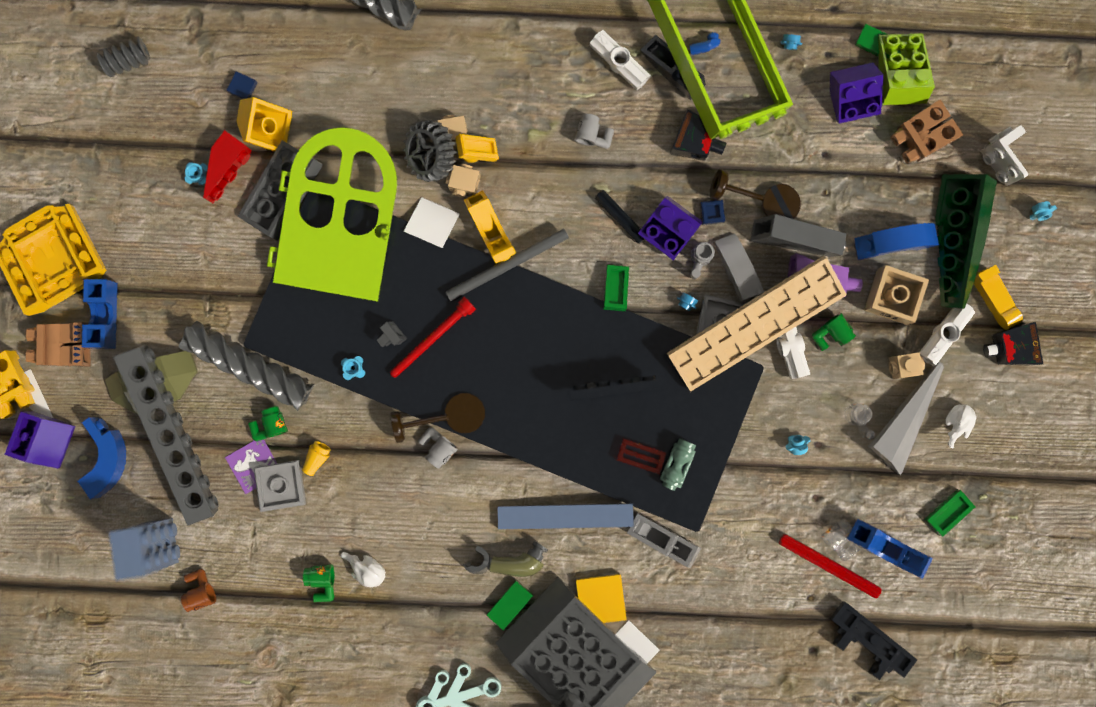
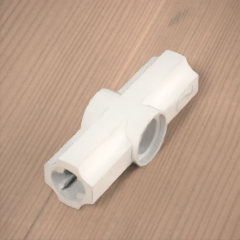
(609, 50)
(937, 343)
(792, 348)

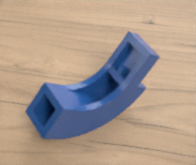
(896, 240)
(110, 458)
(889, 549)

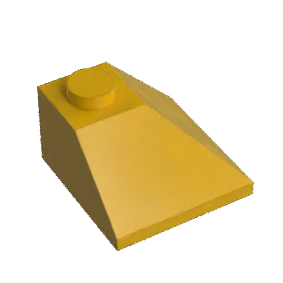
(263, 123)

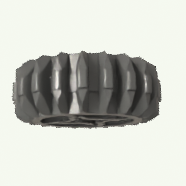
(429, 150)

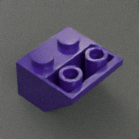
(856, 92)
(670, 227)
(39, 439)

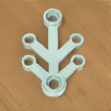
(454, 697)

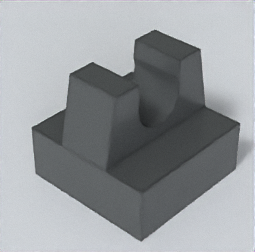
(392, 334)

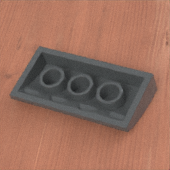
(266, 203)

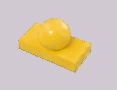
(476, 148)

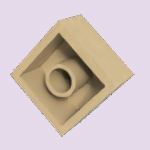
(896, 295)

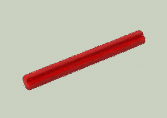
(830, 566)

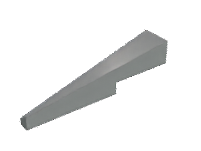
(898, 436)

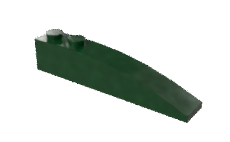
(962, 227)

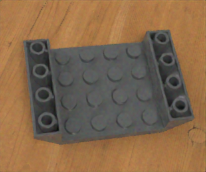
(568, 648)

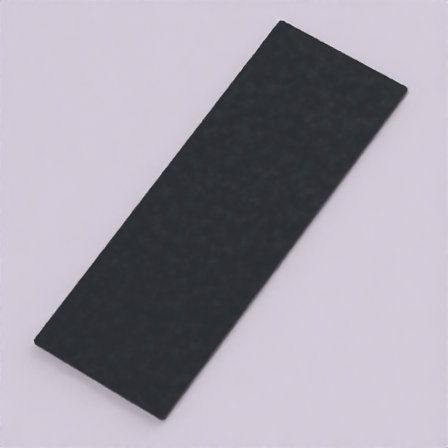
(520, 360)

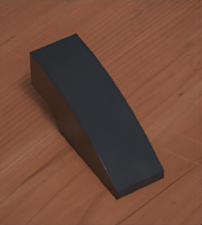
(660, 57)

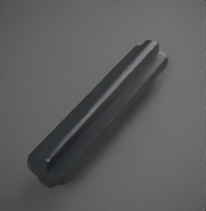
(619, 215)

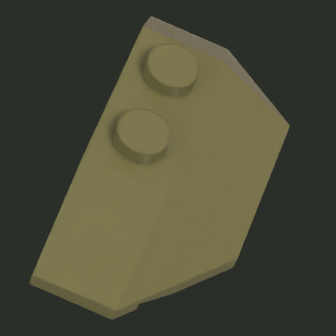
(178, 373)

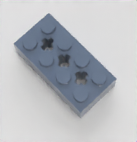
(144, 548)

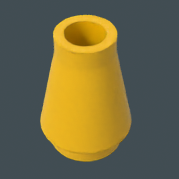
(316, 456)

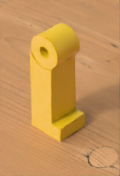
(997, 297)

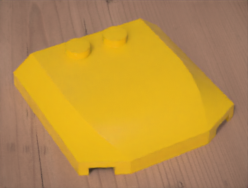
(48, 258)

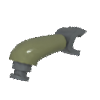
(519, 566)

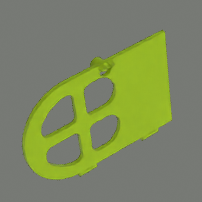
(331, 256)

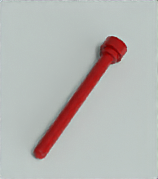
(464, 308)

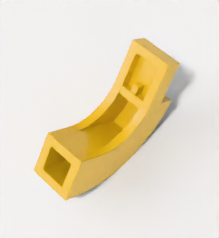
(489, 227)

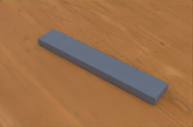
(565, 516)

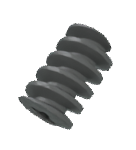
(125, 58)

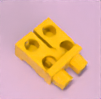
(13, 385)

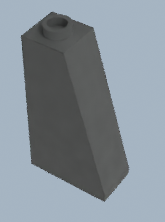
(798, 236)

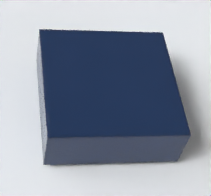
(241, 86)
(712, 212)

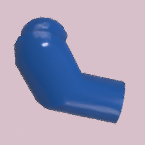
(705, 46)

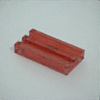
(622, 450)

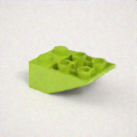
(905, 74)

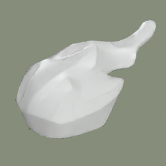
(963, 421)
(366, 572)

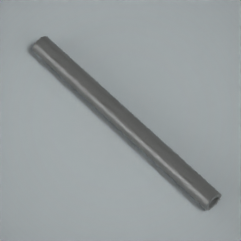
(505, 266)

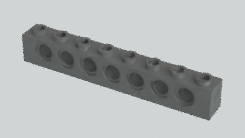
(155, 427)

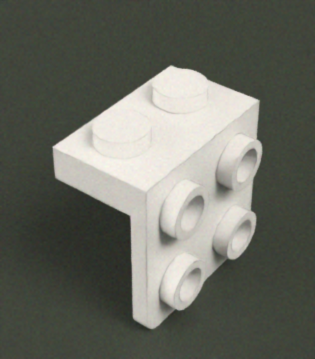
(1002, 158)

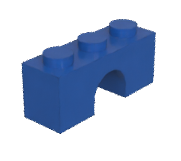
(102, 300)

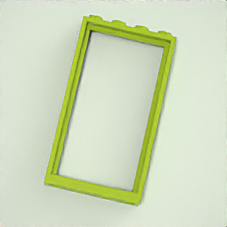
(695, 86)

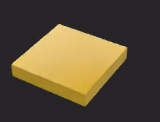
(603, 596)

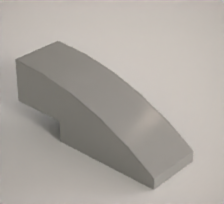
(738, 267)
(664, 541)

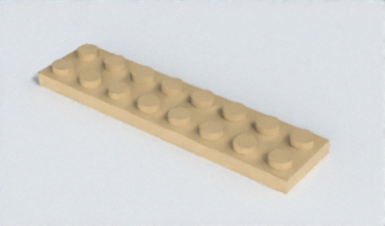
(757, 323)

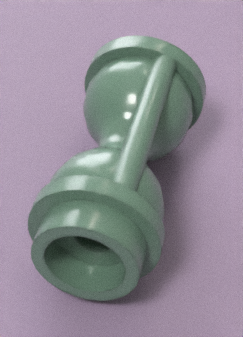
(683, 453)

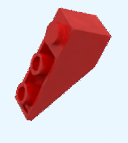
(224, 161)

